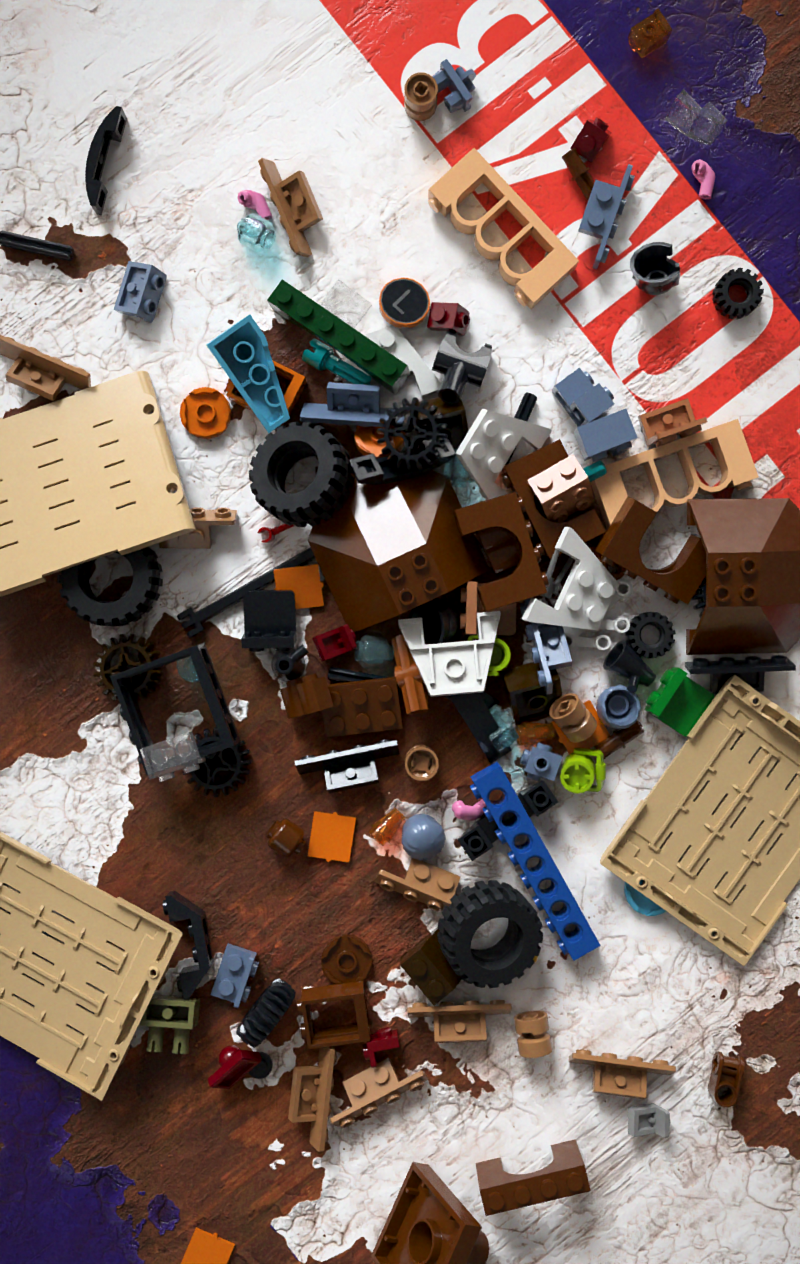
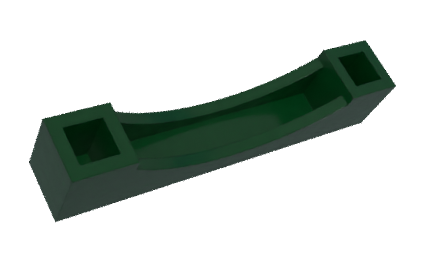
(359, 349)

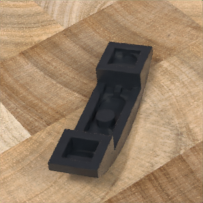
(110, 129)
(381, 471)
(479, 722)

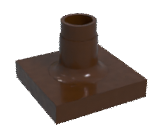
(429, 1225)

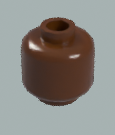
(285, 837)

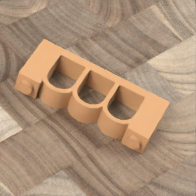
(460, 183)
(729, 448)

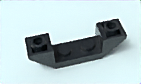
(482, 833)
(180, 909)

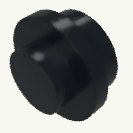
(264, 1068)

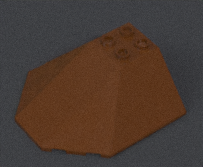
(394, 548)
(749, 576)

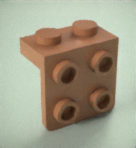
(666, 423)
(562, 489)
(468, 620)

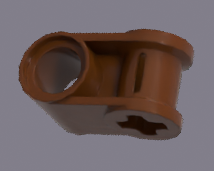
(726, 1073)

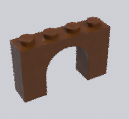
(505, 514)
(545, 531)
(622, 546)
(508, 1191)

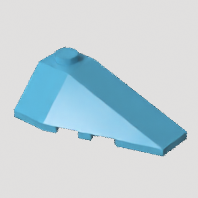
(248, 364)

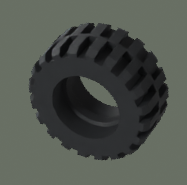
(280, 454)
(120, 612)
(508, 956)

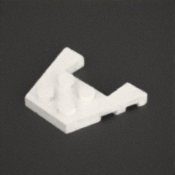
(394, 342)
(491, 444)
(584, 594)
(452, 666)

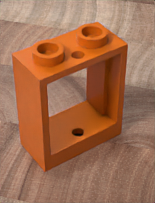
(291, 395)

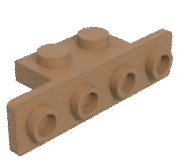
(294, 202)
(40, 371)
(202, 535)
(423, 884)
(459, 1022)
(620, 1076)
(374, 1088)
(311, 1096)

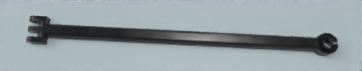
(236, 596)

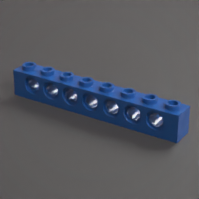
(582, 938)

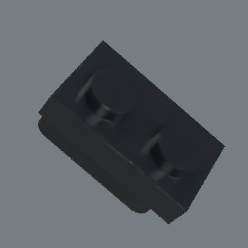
(269, 620)

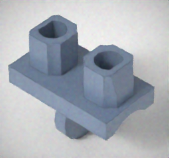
(459, 84)

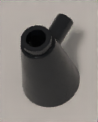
(296, 663)
(627, 663)

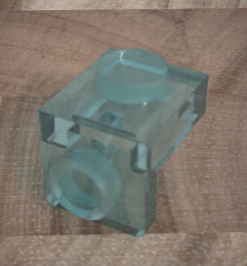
(506, 734)

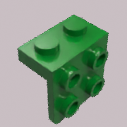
(678, 701)

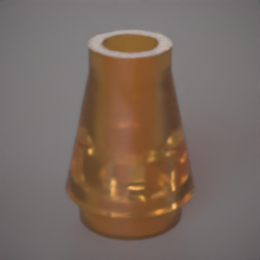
(532, 733)
(386, 827)

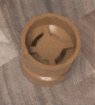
(420, 96)
(573, 717)
(421, 762)
(533, 1038)

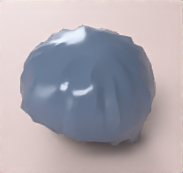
(618, 707)
(422, 837)

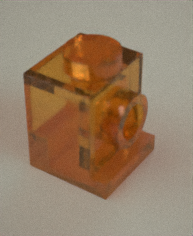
(658, 34)

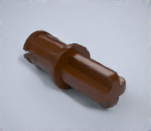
(579, 172)
(620, 739)

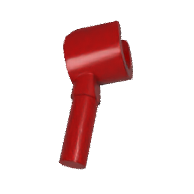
(274, 531)

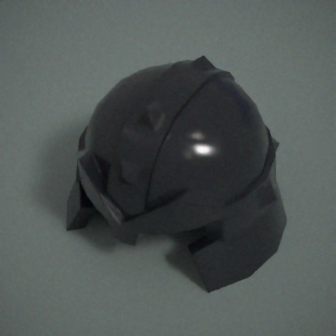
(653, 270)
(438, 619)

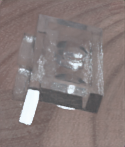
(170, 756)

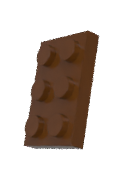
(363, 707)

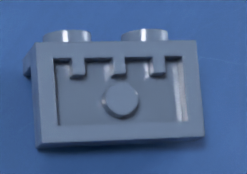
(140, 291)
(234, 974)

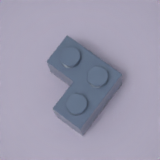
(582, 399)
(606, 436)

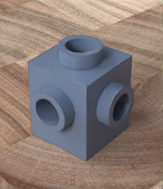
(549, 766)

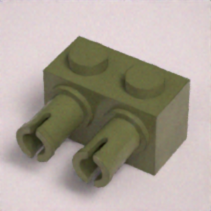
(170, 1013)

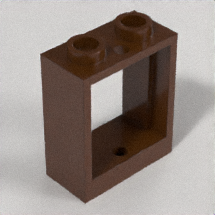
(338, 1034)

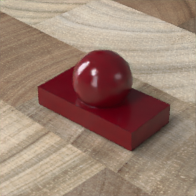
(234, 1066)

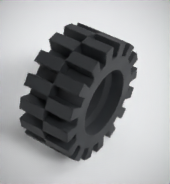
(737, 278)
(665, 630)

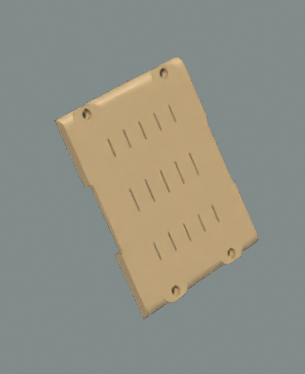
(102, 527)
(670, 808)
(98, 918)

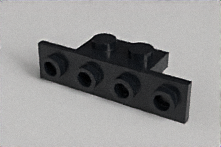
(750, 670)
(350, 767)

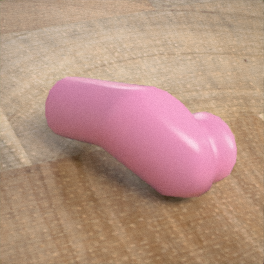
(706, 178)
(255, 201)
(468, 812)

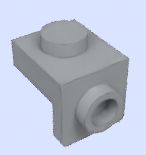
(648, 1120)

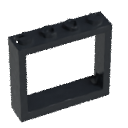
(212, 690)

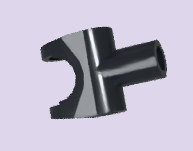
(459, 368)

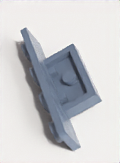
(601, 211)
(349, 406)
(549, 648)

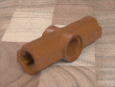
(409, 678)

